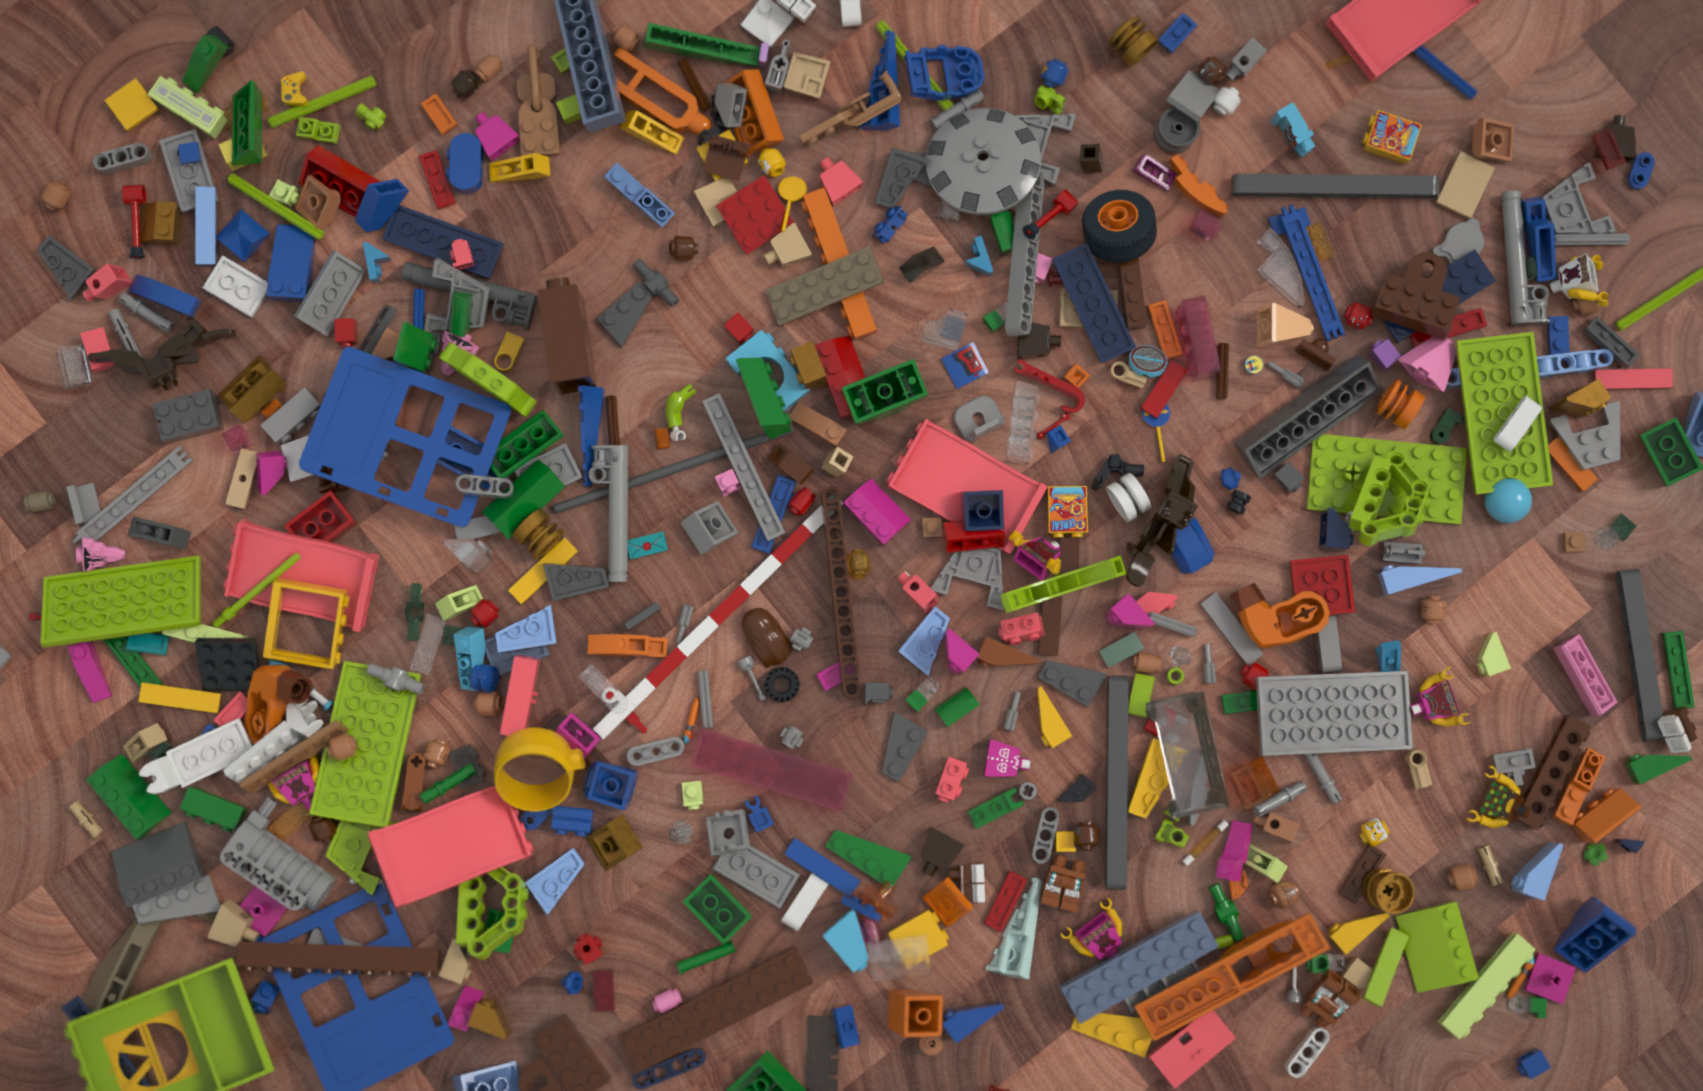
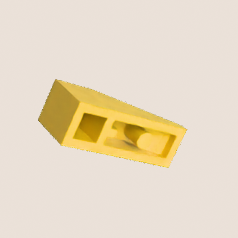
(651, 131)
(520, 168)
(1051, 724)
(1352, 932)

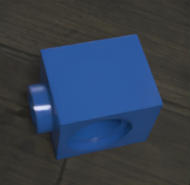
(1532, 1064)

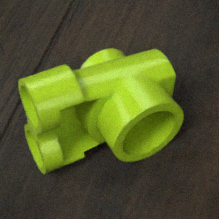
(1048, 97)
(373, 118)
(1169, 831)

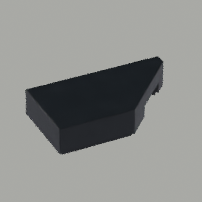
(1078, 791)

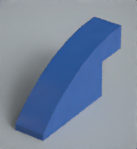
(1539, 237)
(165, 295)

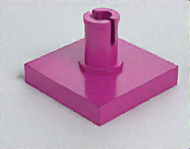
(264, 910)
(1550, 978)

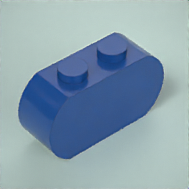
(465, 163)

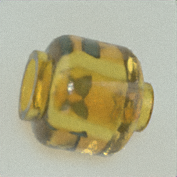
(859, 564)

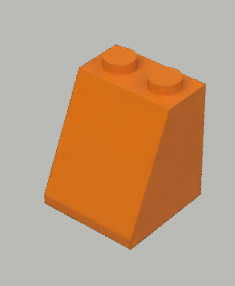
(914, 1013)

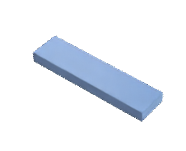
(205, 225)

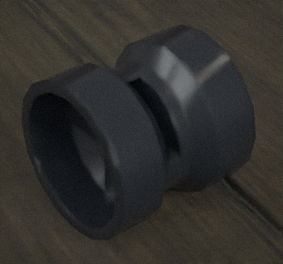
(1238, 502)

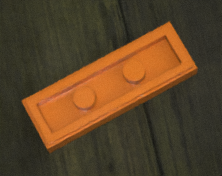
(1164, 329)
(1559, 453)

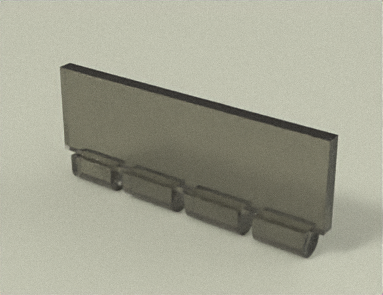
(819, 1048)

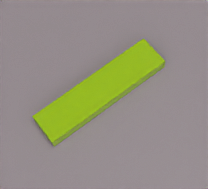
(1385, 967)

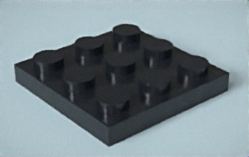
(226, 663)

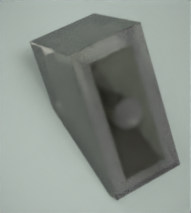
(921, 264)

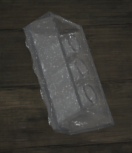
(1022, 423)

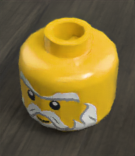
(771, 162)
(1374, 832)

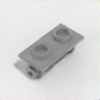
(1403, 552)

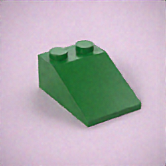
(415, 348)

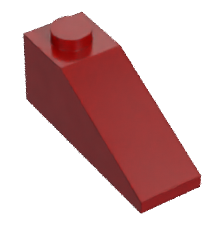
(958, 539)

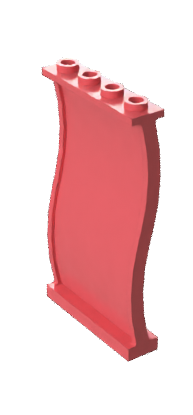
(1388, 30)
(944, 465)
(262, 550)
(449, 846)

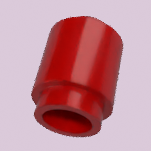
(801, 502)

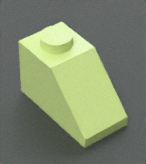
(458, 602)
(1492, 656)
(1265, 863)

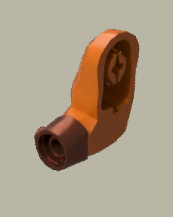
(1282, 621)
(268, 694)

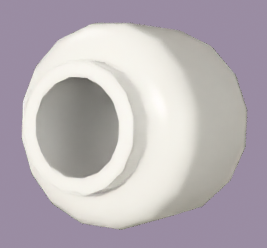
(1226, 101)

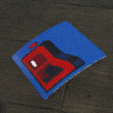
(965, 365)

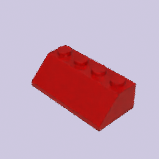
(337, 175)
(841, 369)

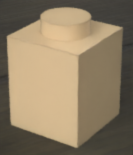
(837, 462)

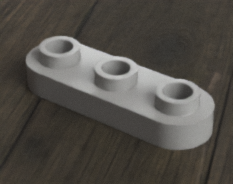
(647, 755)

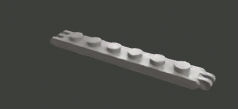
(134, 496)

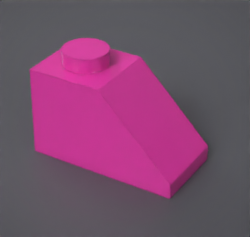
(269, 469)
(465, 1007)

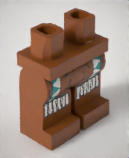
(1063, 878)
(1330, 999)

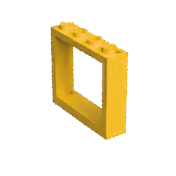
(274, 617)

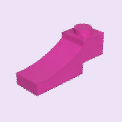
(1235, 851)

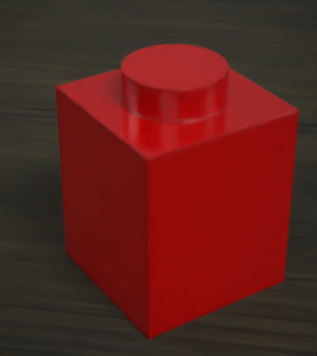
(739, 328)
(346, 332)

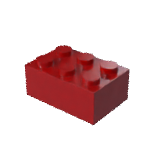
(323, 520)

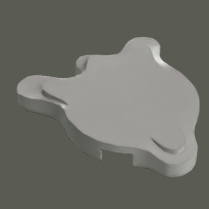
(1460, 241)

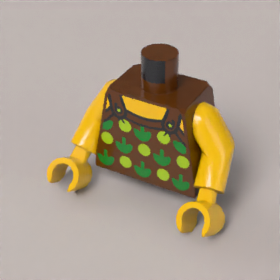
(1501, 803)

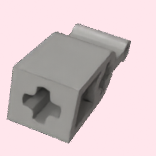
(779, 73)

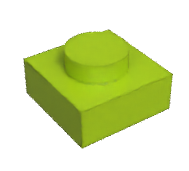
(561, 61)

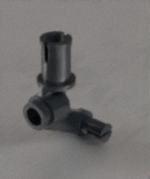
(719, 128)
(1116, 464)

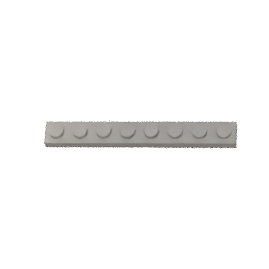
(743, 467)

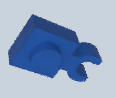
(760, 817)

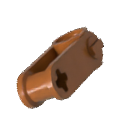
(413, 784)

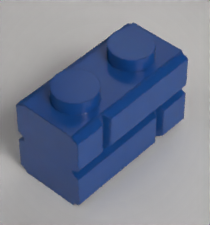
(572, 819)

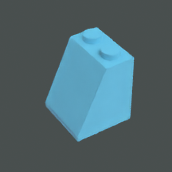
(848, 941)

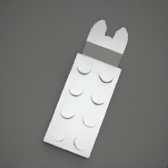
(285, 736)
(198, 758)

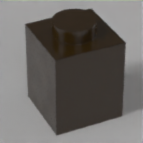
(1091, 158)

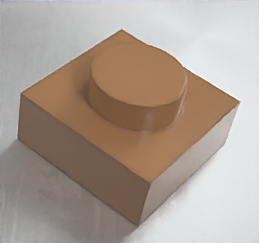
(932, 527)
(1574, 541)

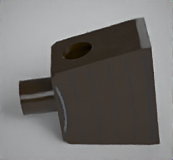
(1037, 342)

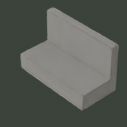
(83, 503)

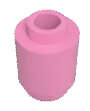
(667, 1001)

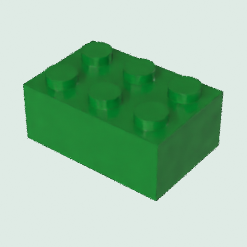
(1670, 452)
(717, 908)

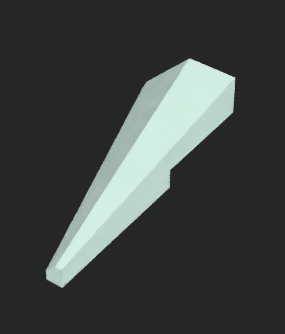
(1016, 949)

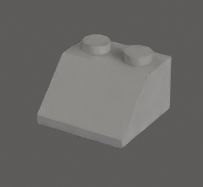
(709, 527)

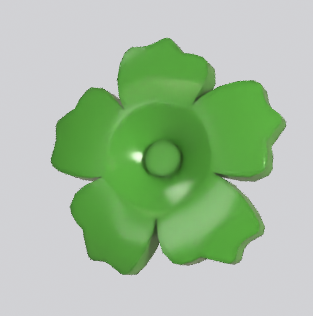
(1595, 853)

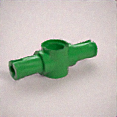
(1226, 911)

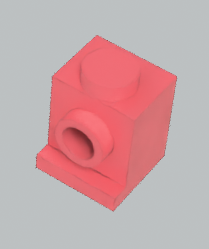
(461, 254)

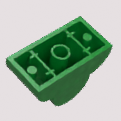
(885, 393)

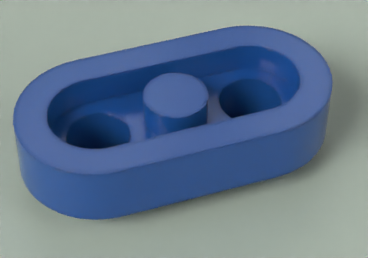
(1640, 169)
(538, 816)

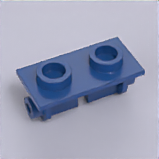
(893, 217)

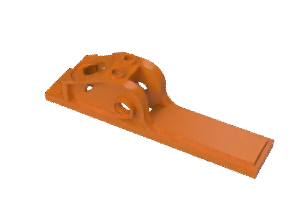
(1218, 982)

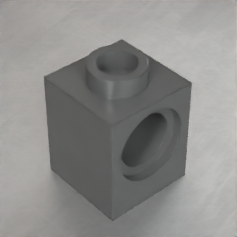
(1288, 478)

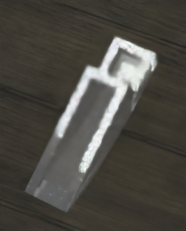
(1281, 269)

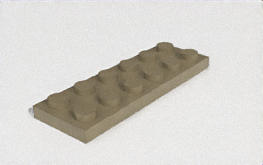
(825, 286)

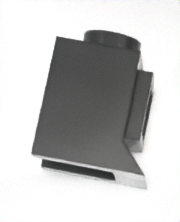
(878, 692)

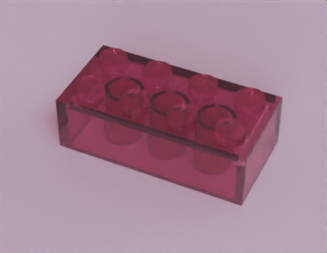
(1198, 338)

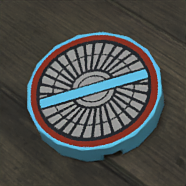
(1147, 360)

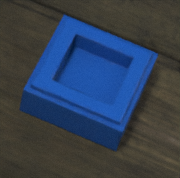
(189, 153)

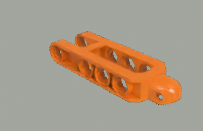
(692, 118)

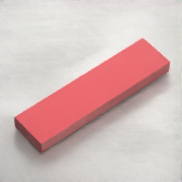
(1635, 378)

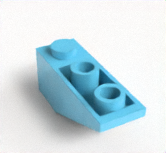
(469, 652)

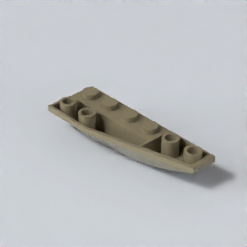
(121, 967)

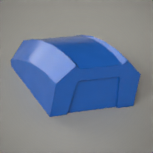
(1192, 548)
(610, 784)

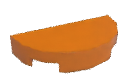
(1237, 888)

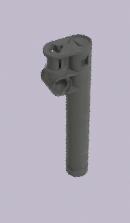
(517, 303)

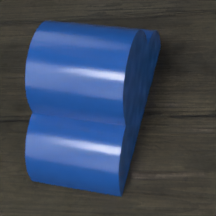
(1593, 935)

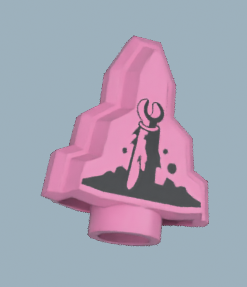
(462, 342)
(97, 554)

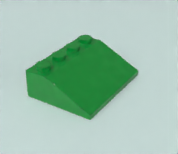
(766, 1075)

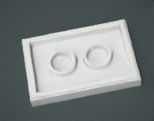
(236, 286)

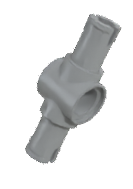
(395, 679)

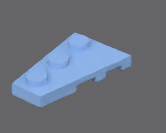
(528, 633)
(925, 639)
(555, 879)

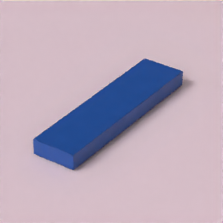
(779, 498)
(822, 867)

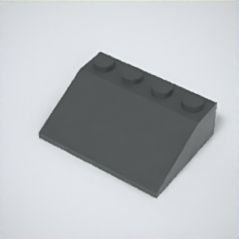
(157, 864)

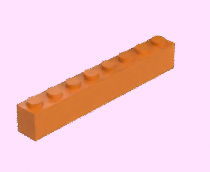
(832, 244)

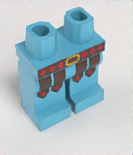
(1294, 129)

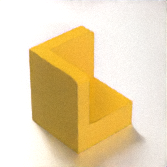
(1064, 841)

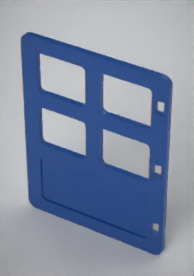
(361, 419)
(379, 1033)

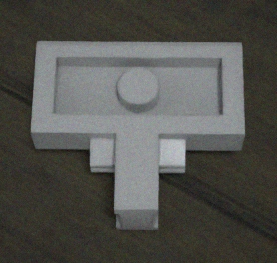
(1514, 764)

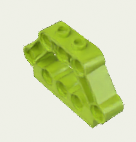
(488, 378)
(1394, 525)
(499, 932)

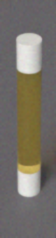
(1204, 843)

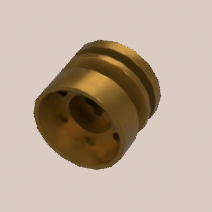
(1130, 38)
(541, 536)
(1388, 890)

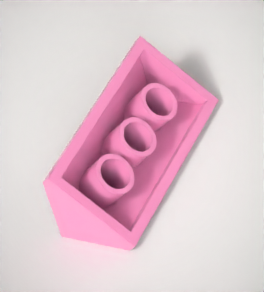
(1585, 675)

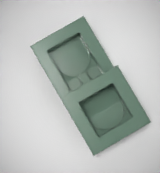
(1121, 649)

